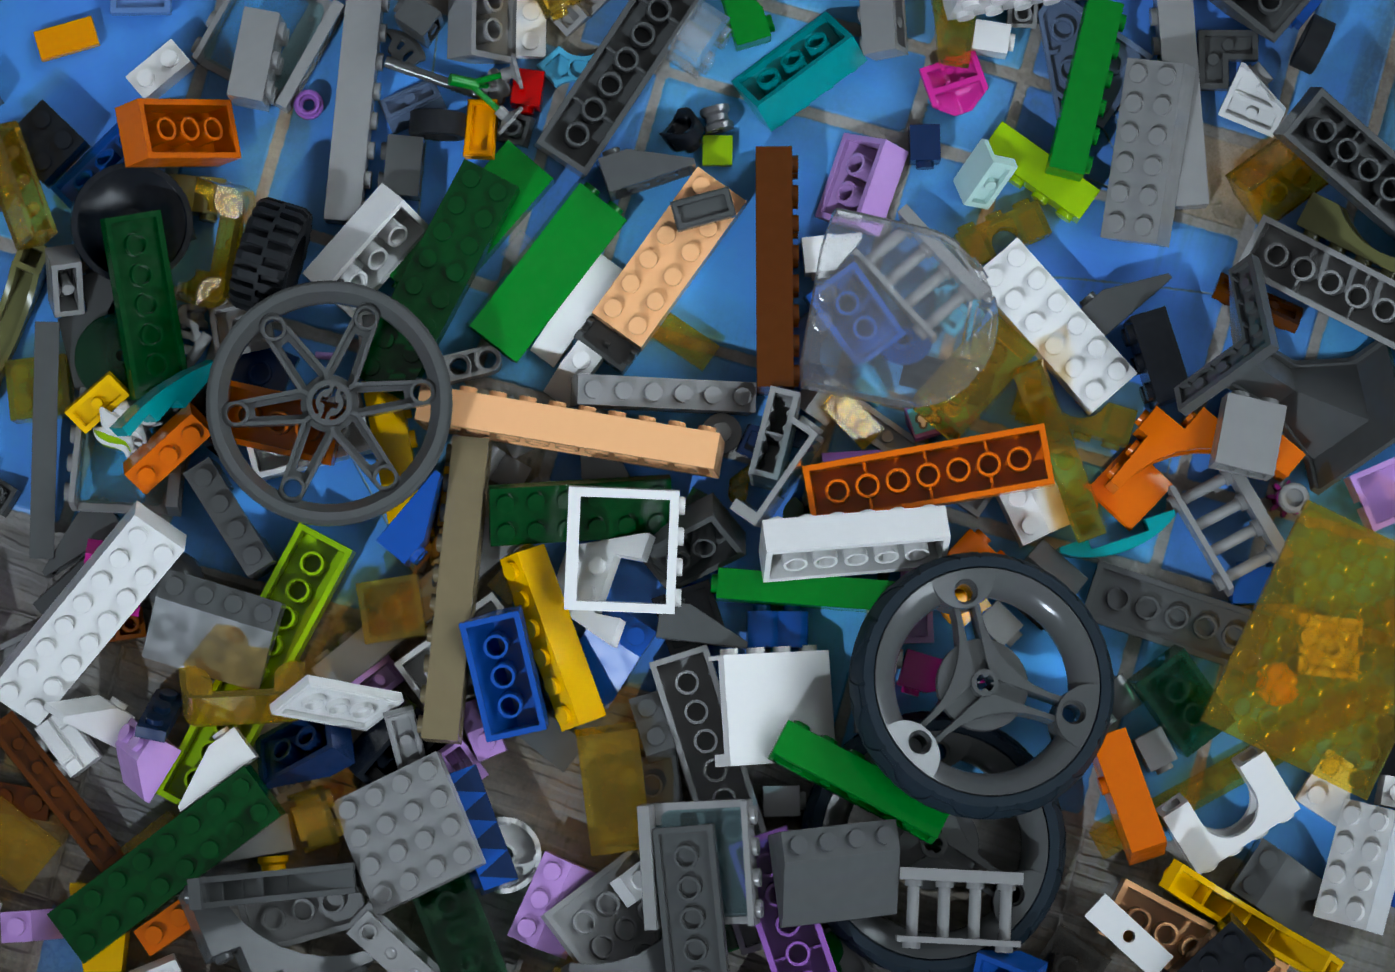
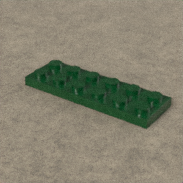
(143, 299)
(540, 511)

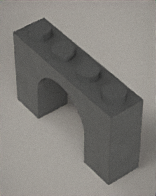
(233, 524)

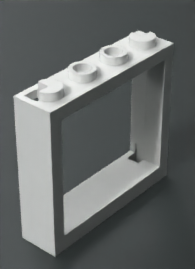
(675, 539)

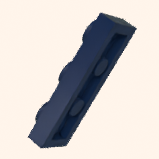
(159, 715)

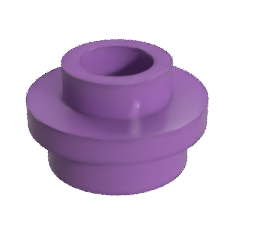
(304, 96)

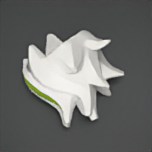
(127, 444)

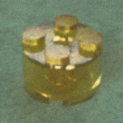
(314, 818)

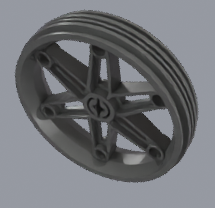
(271, 310)

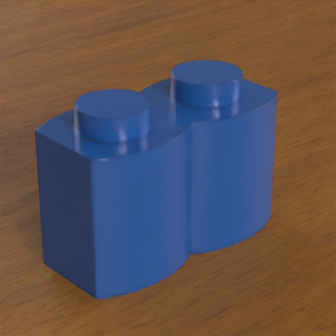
(776, 628)

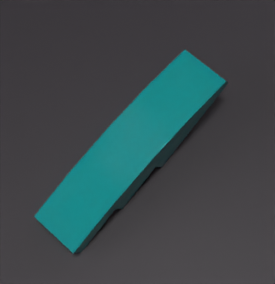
(173, 392)

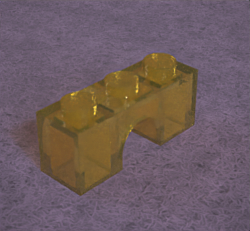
(1024, 221)

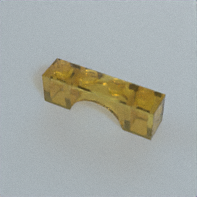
(1110, 426)

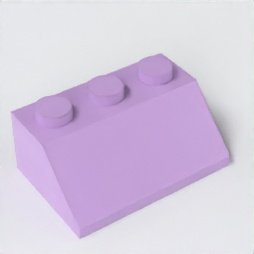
(862, 176)
(551, 883)

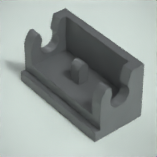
(608, 344)

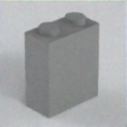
(1247, 435)

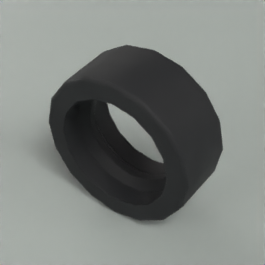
(1312, 44)
(437, 124)

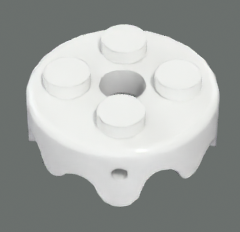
(525, 849)

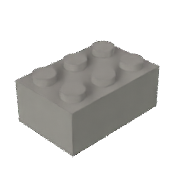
(257, 59)

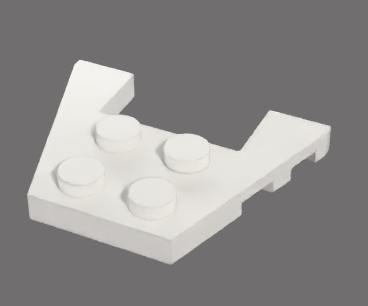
(596, 573)

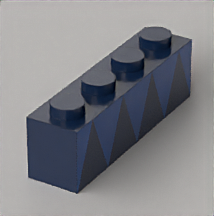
(499, 870)

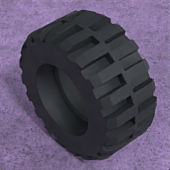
(270, 252)

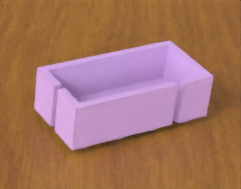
(1376, 494)

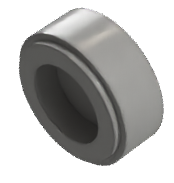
(1292, 497)

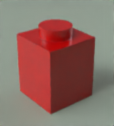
(532, 95)

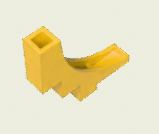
(1216, 903)

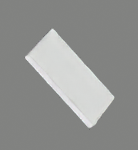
(336, 703)

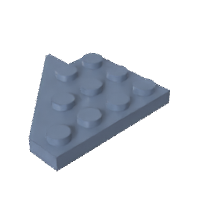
(1058, 33)

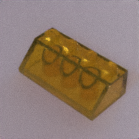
(1273, 182)

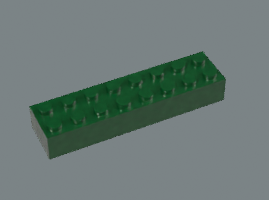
(442, 269)
(164, 862)

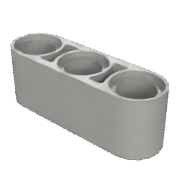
(474, 369)

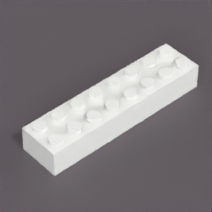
(89, 611)

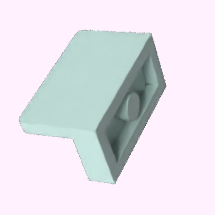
(983, 176)

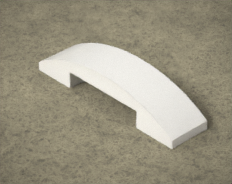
(574, 311)

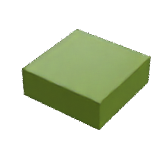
(717, 150)

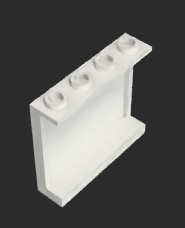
(765, 692)

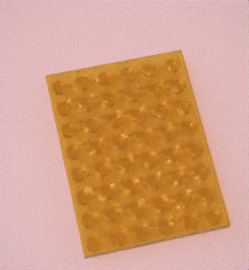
(1318, 655)

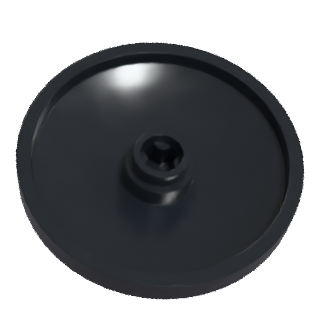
(128, 191)

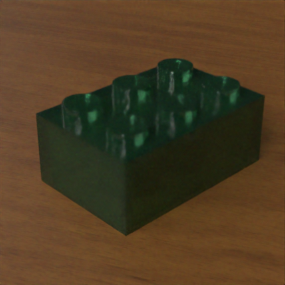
(1176, 698)

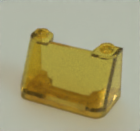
(234, 206)
(237, 707)

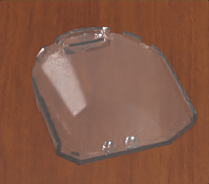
(895, 314)

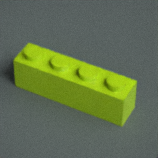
(1065, 195)

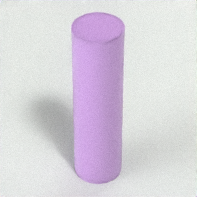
(323, 355)

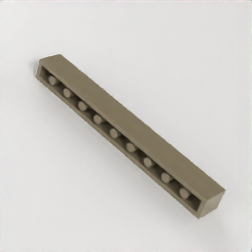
(456, 588)

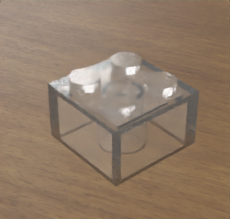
(699, 39)

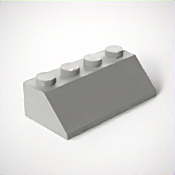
(481, 31)

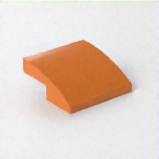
(1135, 496)

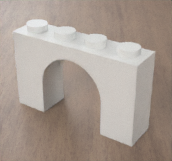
(1268, 805)

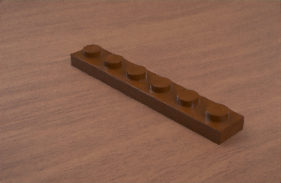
(58, 793)

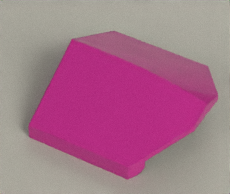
(954, 88)

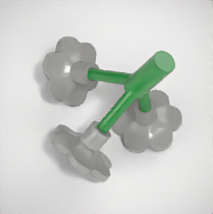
(498, 87)

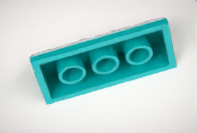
(799, 70)

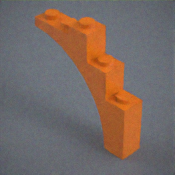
(1165, 438)

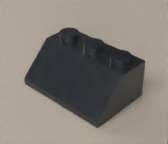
(374, 751)

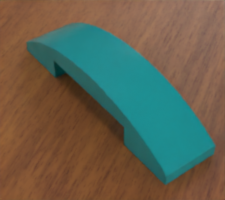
(1151, 525)

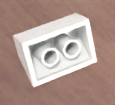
(1034, 513)

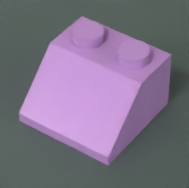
(143, 761)

